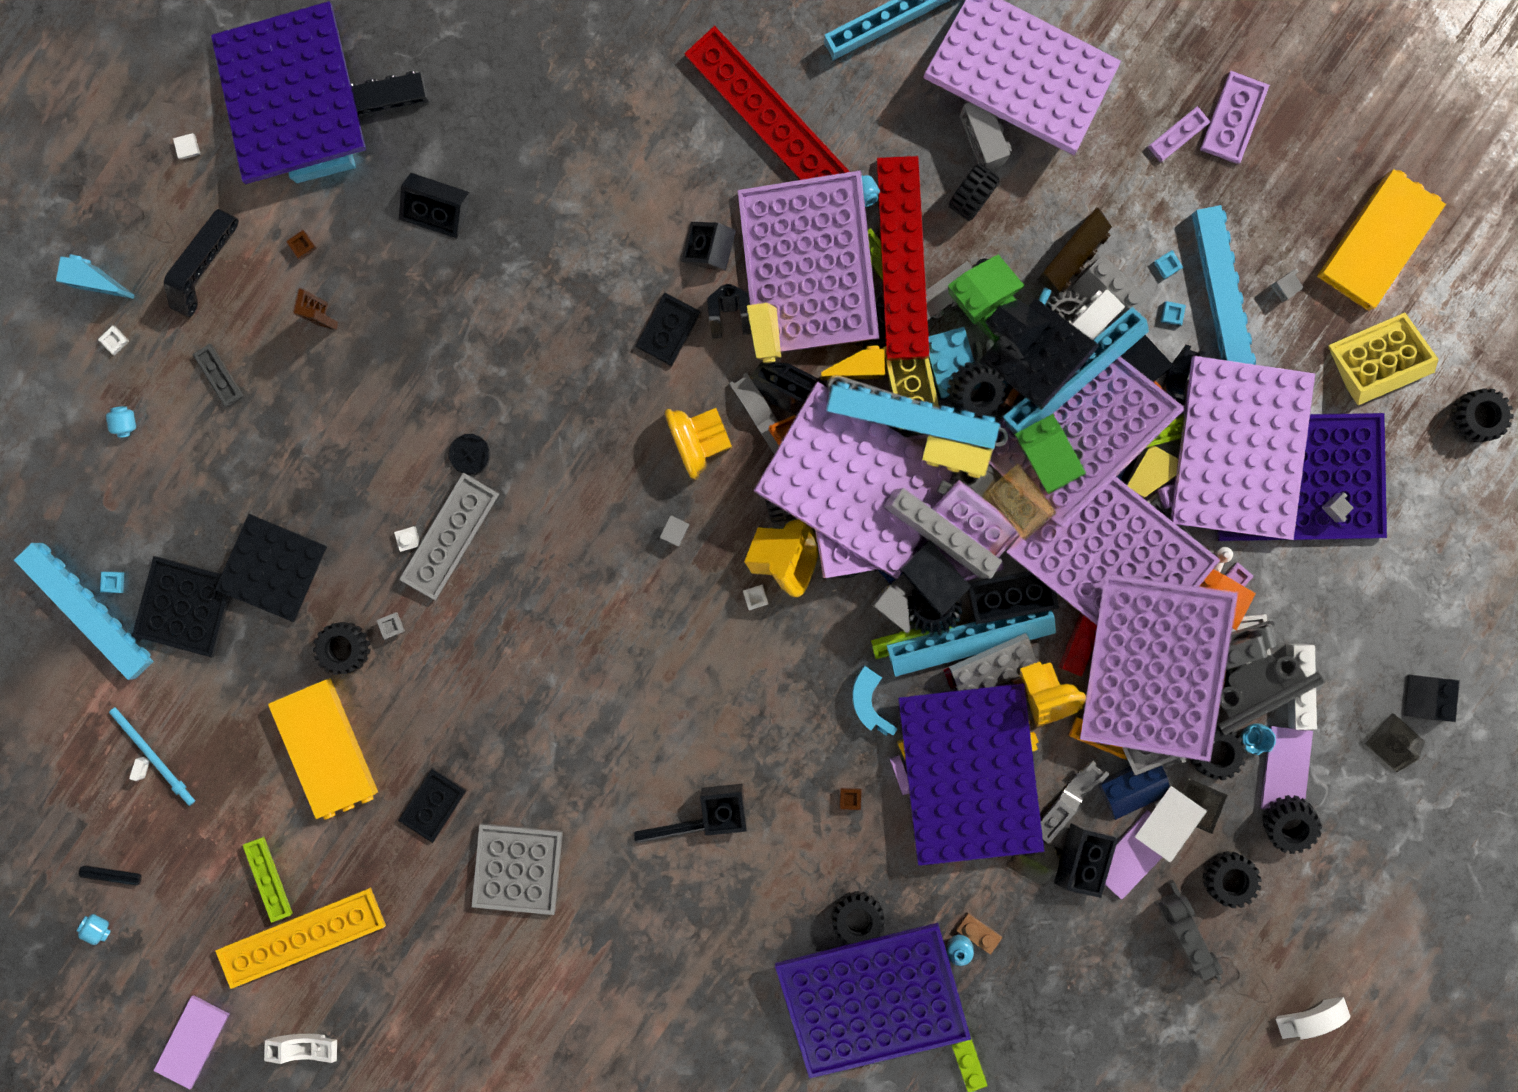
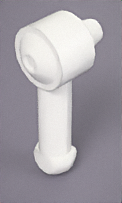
(1225, 555)

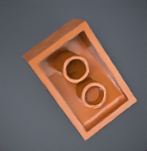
(1219, 581)

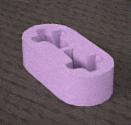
(900, 774)

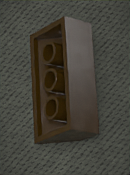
(1075, 252)

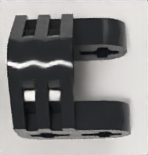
(728, 299)

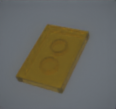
(1021, 502)

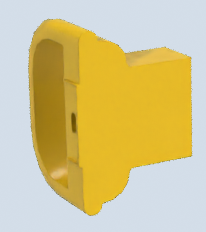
(697, 438)
(786, 554)
(1047, 697)

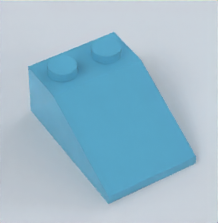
(82, 275)

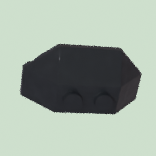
(784, 385)

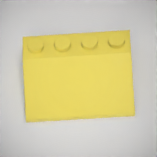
(1383, 358)

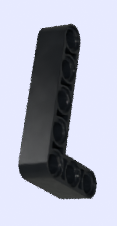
(194, 261)

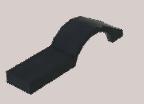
(1178, 374)

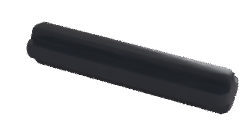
(110, 875)

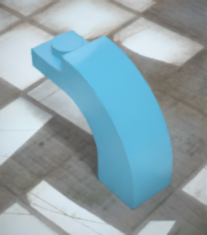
(862, 700)

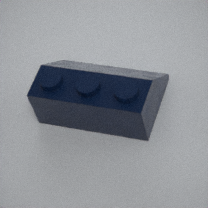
(1129, 792)

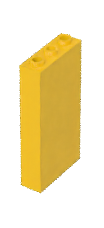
(1381, 239)
(323, 749)

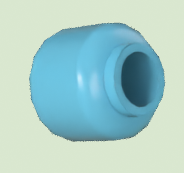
(870, 190)
(121, 421)
(93, 929)
(959, 950)

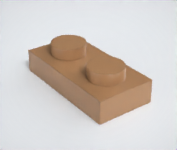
(979, 933)

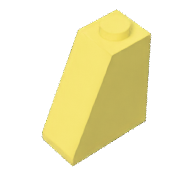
(765, 331)
(1153, 472)

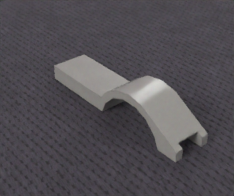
(756, 407)
(1070, 799)

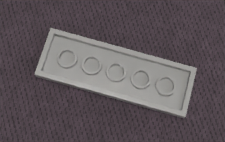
(449, 536)

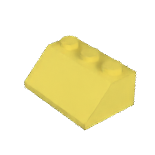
(957, 456)

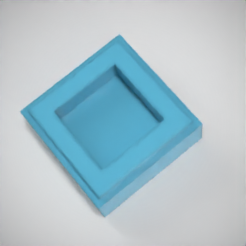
(1168, 264)
(1173, 313)
(112, 582)

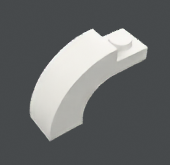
(1314, 1022)
(300, 1046)

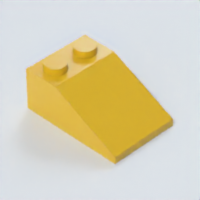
(862, 365)

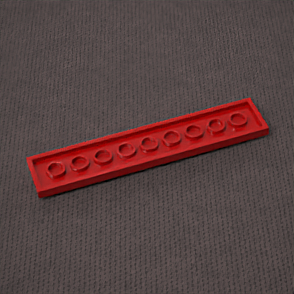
(762, 107)
(902, 258)

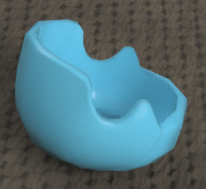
(1258, 738)

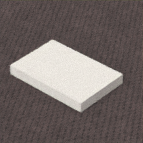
(1170, 824)

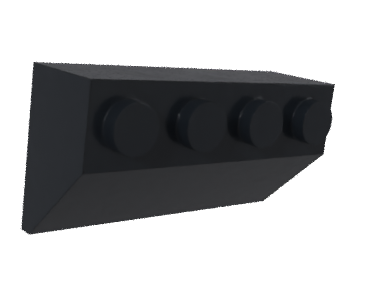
(1010, 597)

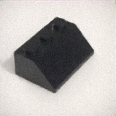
(433, 205)
(1085, 860)

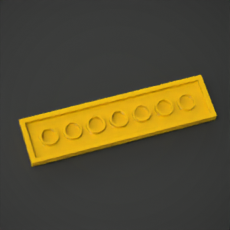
(300, 938)

